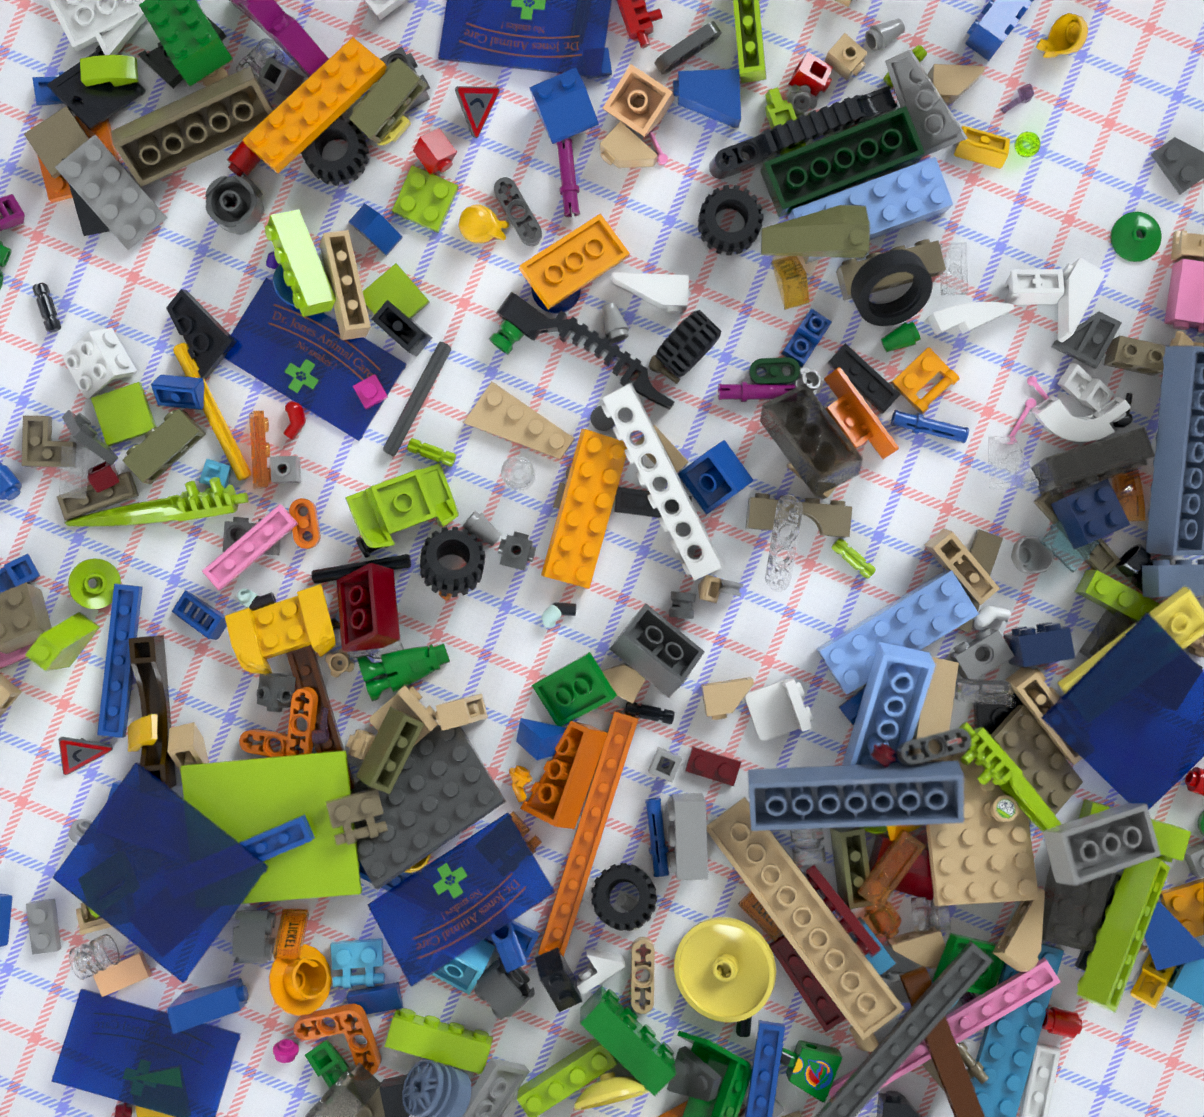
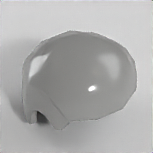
(1031, 555)

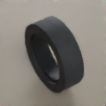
(881, 267)

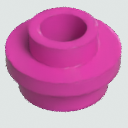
(285, 1051)

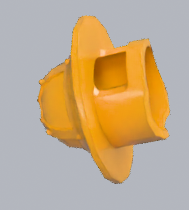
(300, 984)

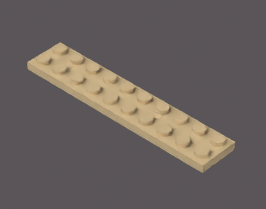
(805, 920)

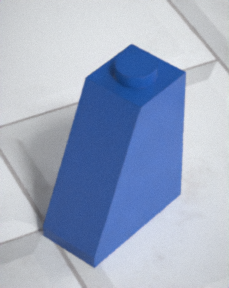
(711, 94)
(1170, 941)
(207, 1004)

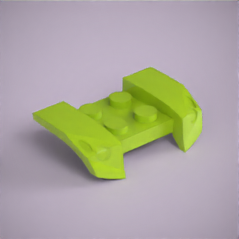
(402, 504)

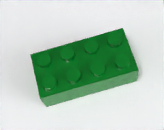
(187, 37)
(628, 1040)

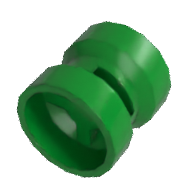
(510, 332)

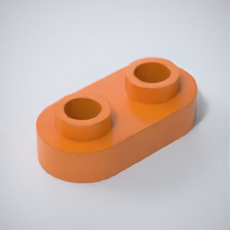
(305, 523)

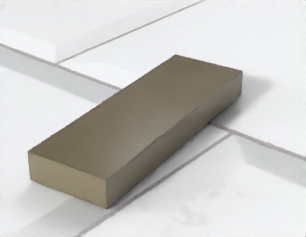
(94, 501)

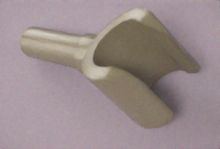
(656, 366)

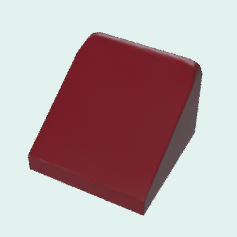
(103, 476)

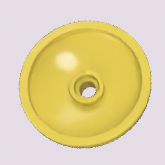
(609, 1091)

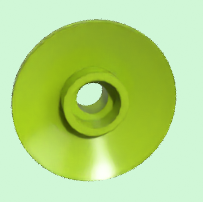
(105, 576)

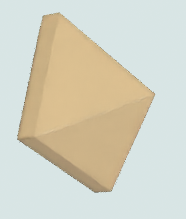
(709, 588)

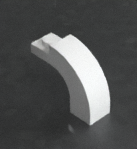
(1058, 420)

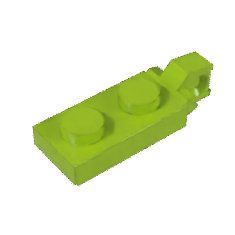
(779, 112)

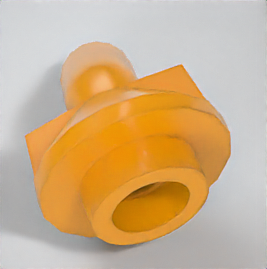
(520, 776)

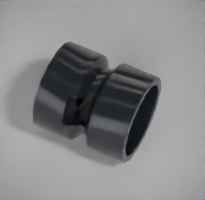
(1132, 563)

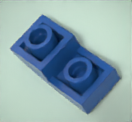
(806, 337)

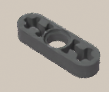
(687, 47)
(514, 192)
(941, 738)

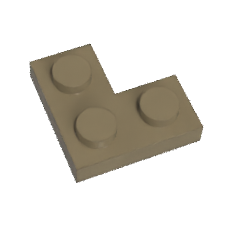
(37, 443)

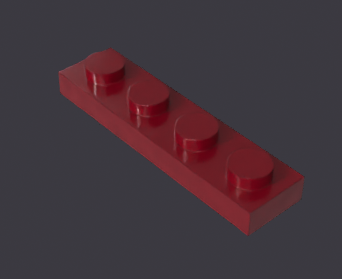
(848, 920)
(807, 984)

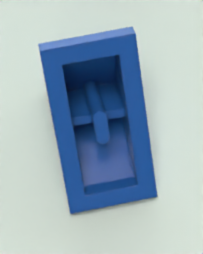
(375, 229)
(539, 738)

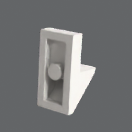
(605, 966)

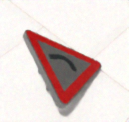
(476, 105)
(79, 752)

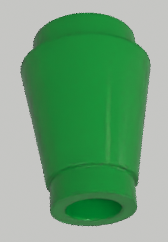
(901, 337)

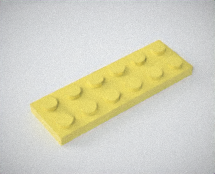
(1178, 615)

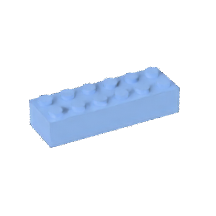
(891, 199)
(907, 622)
(890, 702)

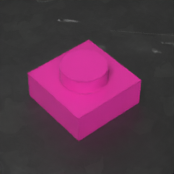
(370, 391)

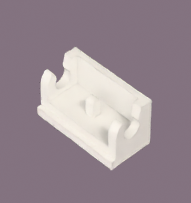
(1035, 286)

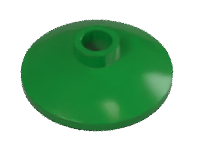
(1127, 243)

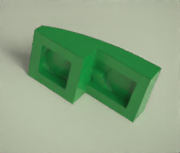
(327, 1062)

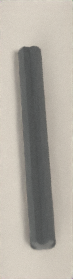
(417, 398)

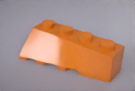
(567, 776)

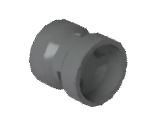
(682, 605)

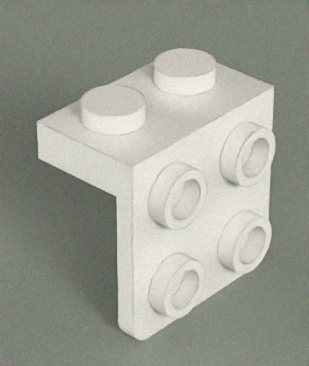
(98, 361)
(778, 709)

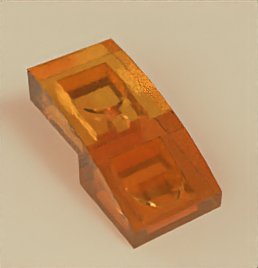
(1130, 495)

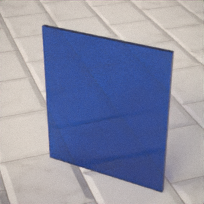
(1136, 714)
(160, 872)

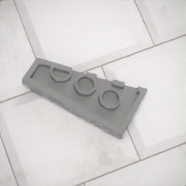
(927, 109)

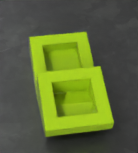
(109, 68)

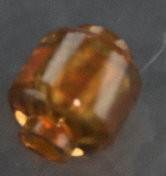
(882, 921)

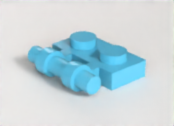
(357, 954)

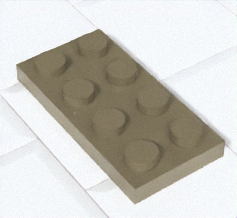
(1037, 757)

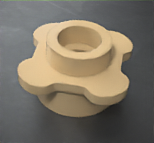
(332, 660)

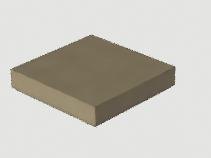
(56, 138)

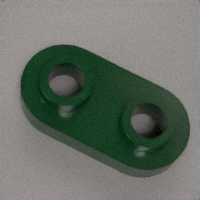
(773, 370)

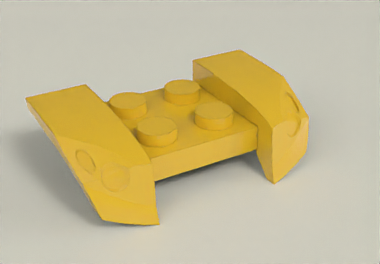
(281, 629)

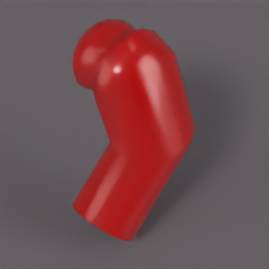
(296, 417)

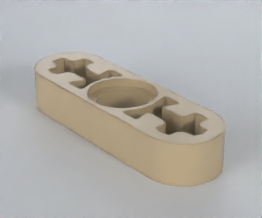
(649, 993)

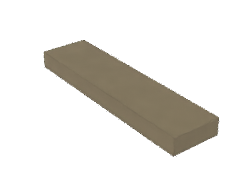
(985, 551)
(1101, 558)

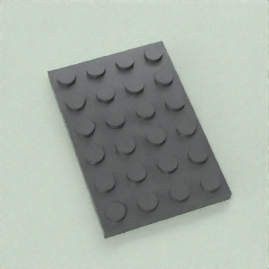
(433, 800)

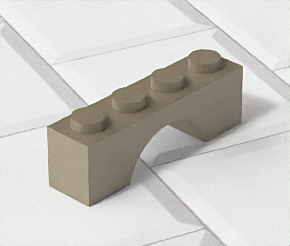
(830, 519)

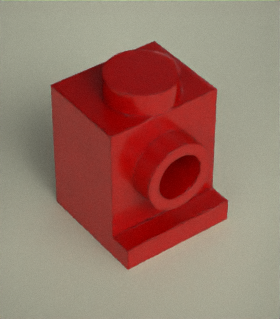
(812, 72)

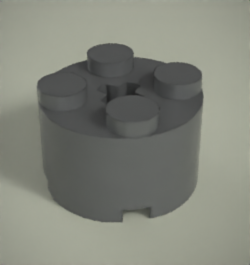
(223, 194)
(253, 936)
(504, 990)

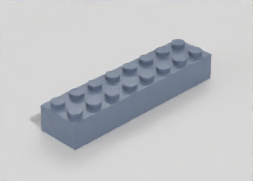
(1178, 464)
(856, 796)

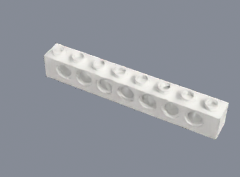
(695, 566)

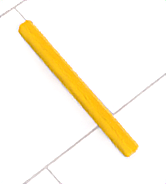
(214, 416)

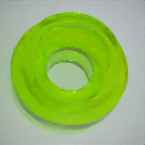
(1032, 139)

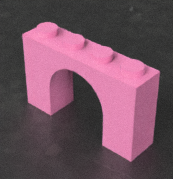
(1186, 296)

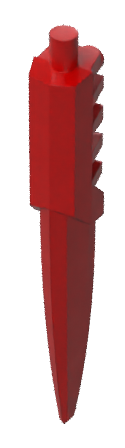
(638, 20)

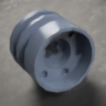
(436, 1090)

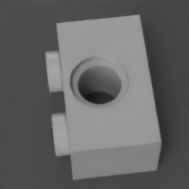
(995, 650)

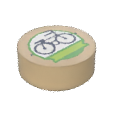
(1004, 808)

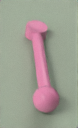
(662, 158)
(1032, 380)
(1030, 403)

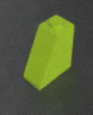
(62, 643)

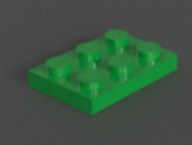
(574, 690)
(988, 978)

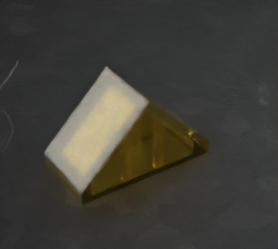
(791, 281)

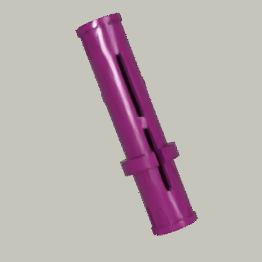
(568, 179)
(753, 391)

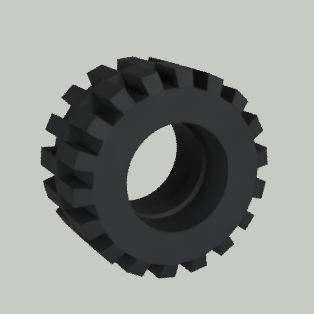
(345, 167)
(736, 200)
(688, 343)
(452, 543)
(602, 891)

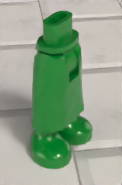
(401, 667)

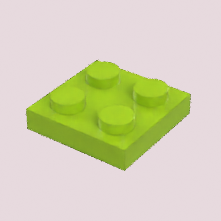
(425, 199)

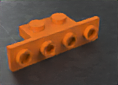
(856, 417)

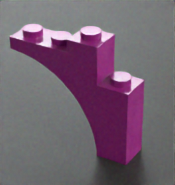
(285, 32)

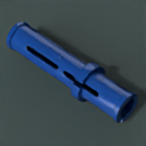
(919, 423)
(657, 838)

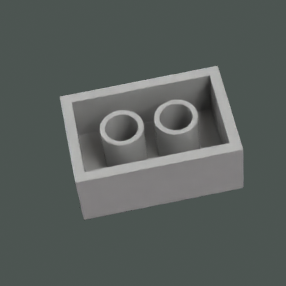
(688, 836)

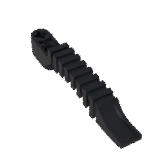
(773, 141)
(533, 322)

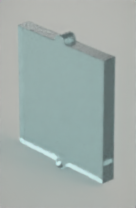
(1060, 544)

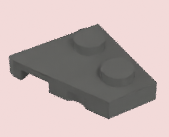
(1180, 163)
(1090, 339)
(82, 431)
(693, 1077)

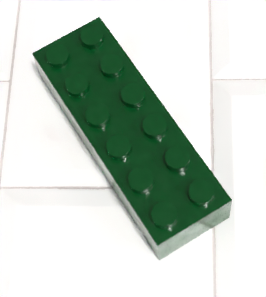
(842, 161)

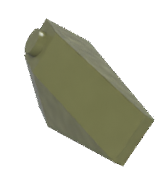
(826, 233)

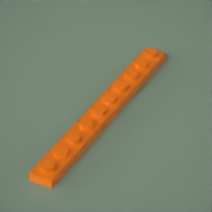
(589, 833)

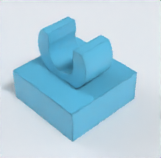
(215, 469)

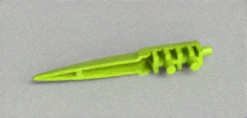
(185, 507)
(1008, 776)

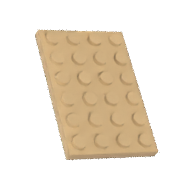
(981, 856)

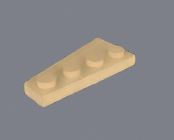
(511, 419)

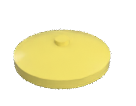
(725, 969)

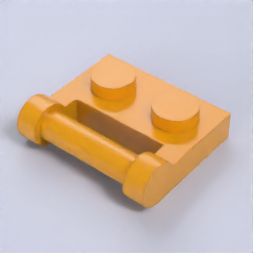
(919, 374)

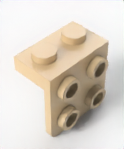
(408, 702)

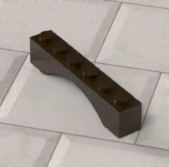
(150, 672)

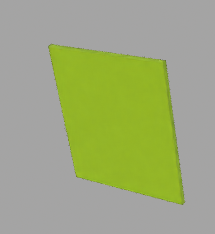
(268, 791)

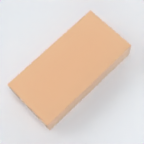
(122, 975)

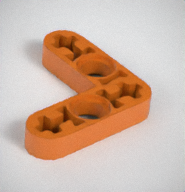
(289, 740)
(344, 1025)

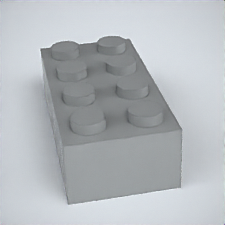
(1101, 843)

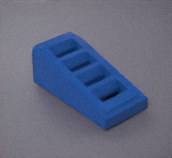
(214, 624)

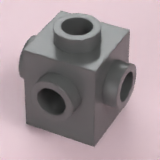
(516, 561)
(275, 691)

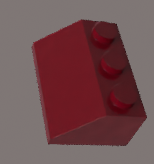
(368, 608)
(917, 879)

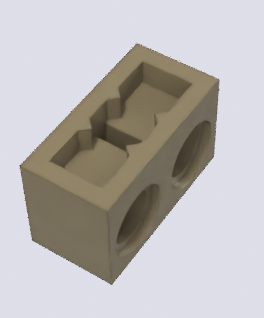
(1135, 355)

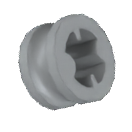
(730, 587)

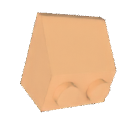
(639, 101)

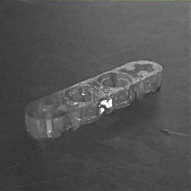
(787, 543)

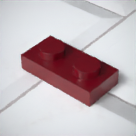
(713, 766)

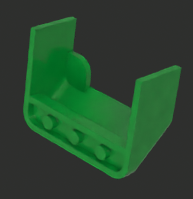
(733, 1084)

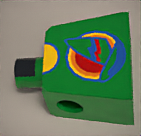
(812, 1067)

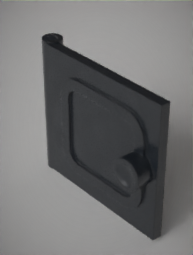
(98, 100)

